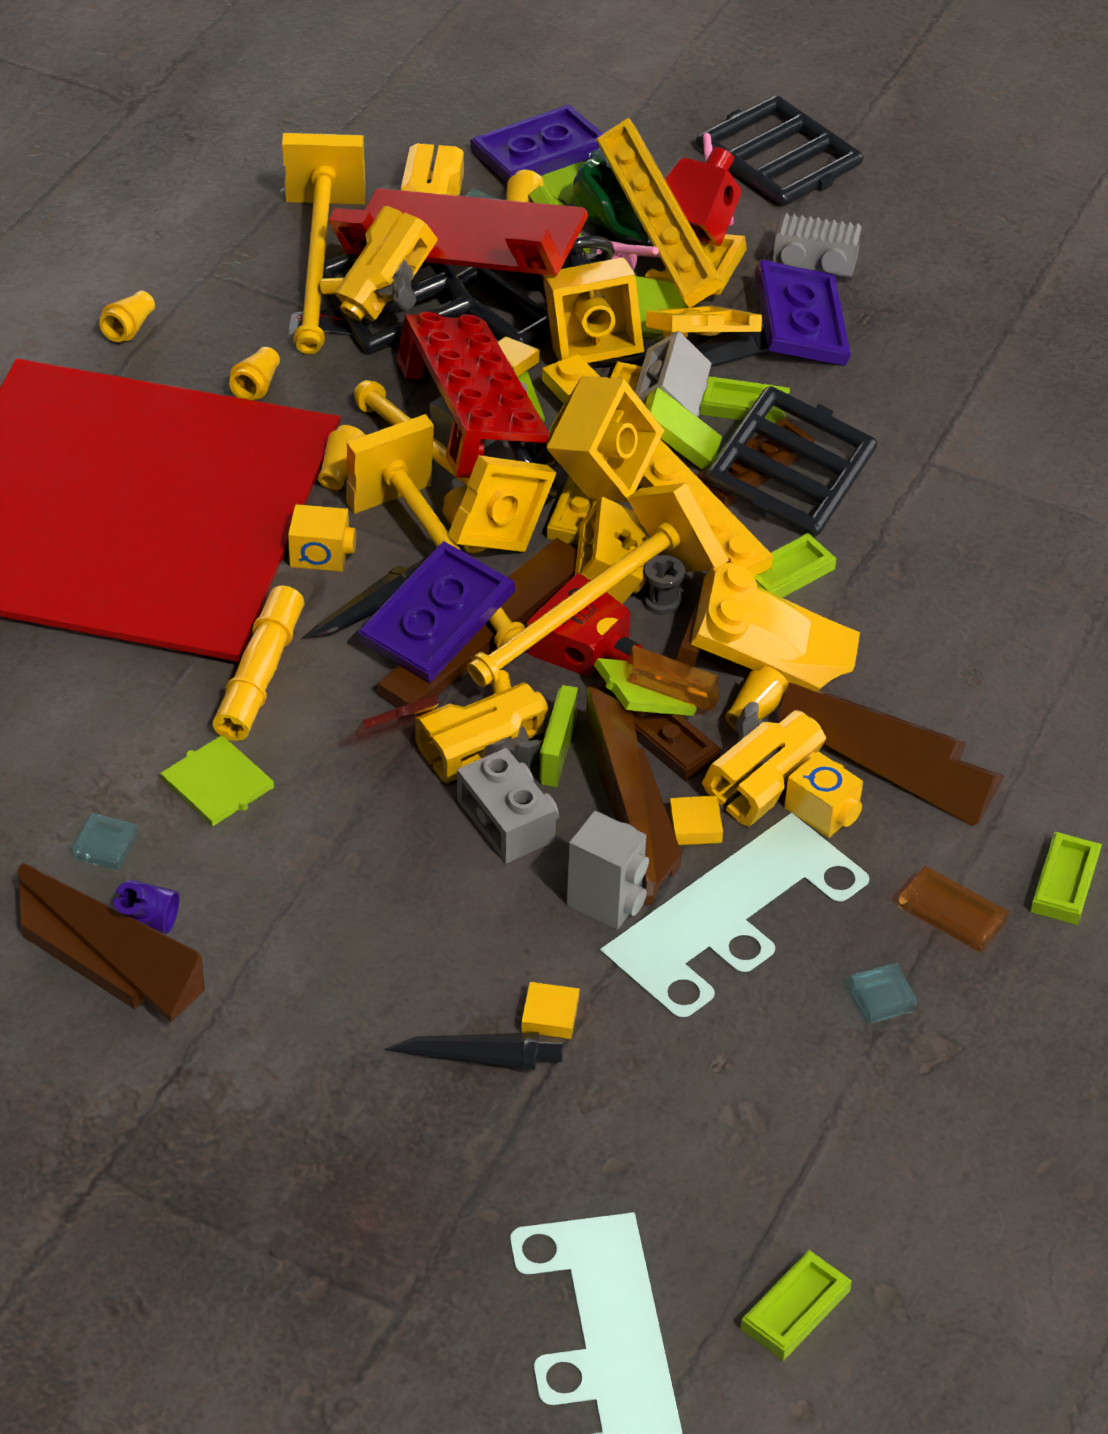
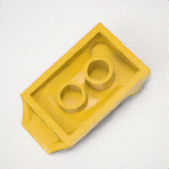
(767, 630)

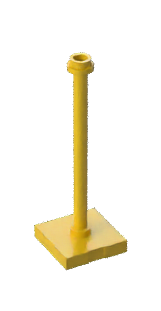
(320, 172)
(398, 465)
(500, 495)
(674, 529)

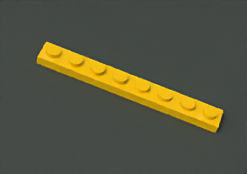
(668, 469)

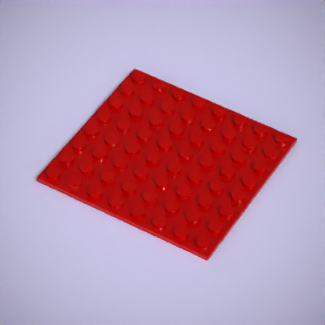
(147, 505)

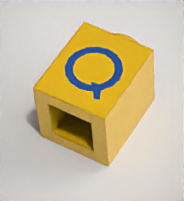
(320, 538)
(824, 795)

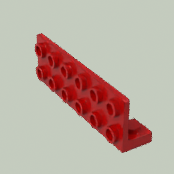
(475, 229)
(474, 382)

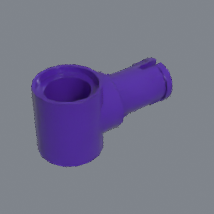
(148, 904)

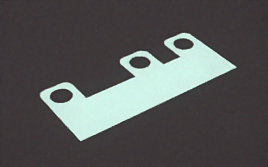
(717, 909)
(619, 1321)

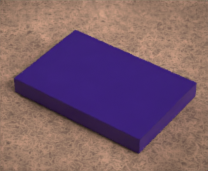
(538, 143)
(802, 312)
(436, 611)

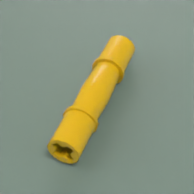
(258, 663)

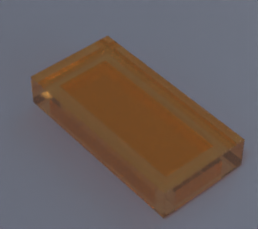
(672, 678)
(953, 909)

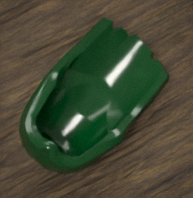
(606, 202)

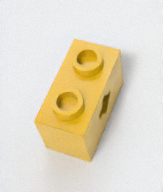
(605, 538)

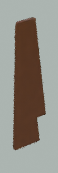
(900, 752)
(632, 786)
(108, 946)

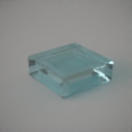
(105, 841)
(883, 993)

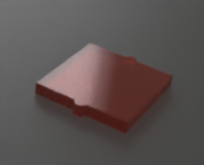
(395, 717)

